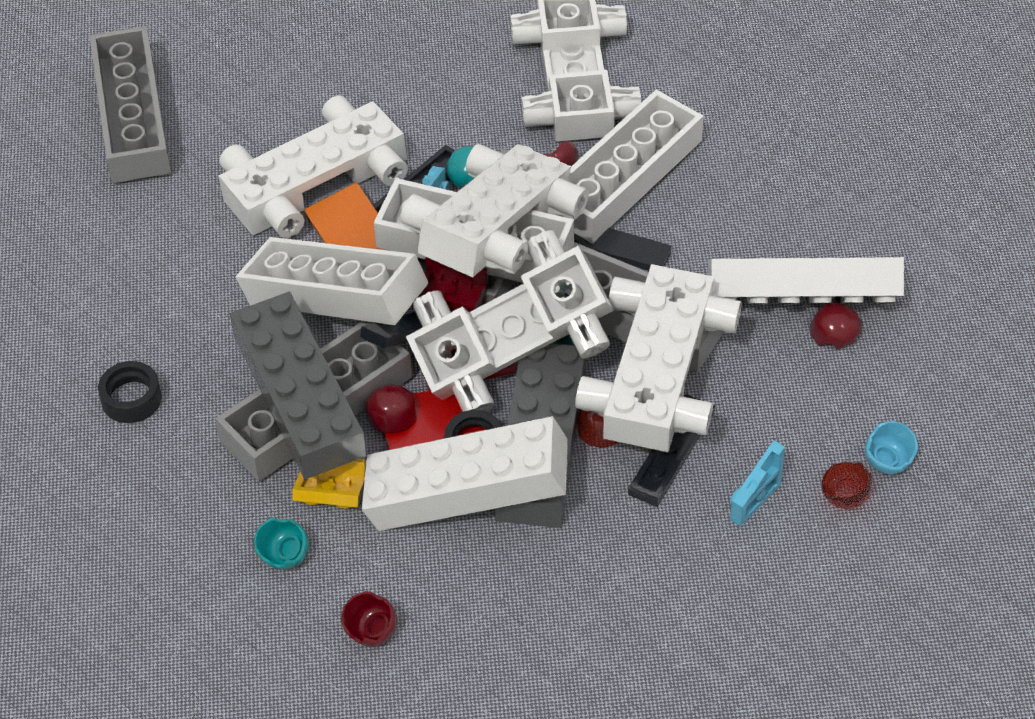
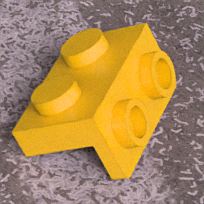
(337, 487)

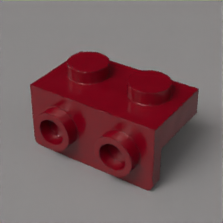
(457, 288)

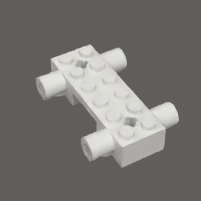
(579, 90)
(270, 187)
(475, 221)
(510, 324)
(648, 390)

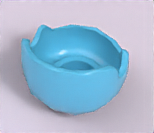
(891, 447)

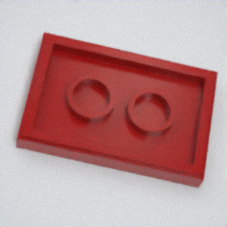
(430, 421)

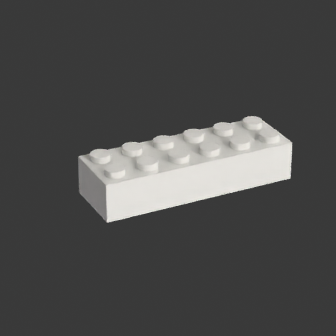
(633, 160)
(394, 236)
(808, 277)
(335, 279)
(465, 474)

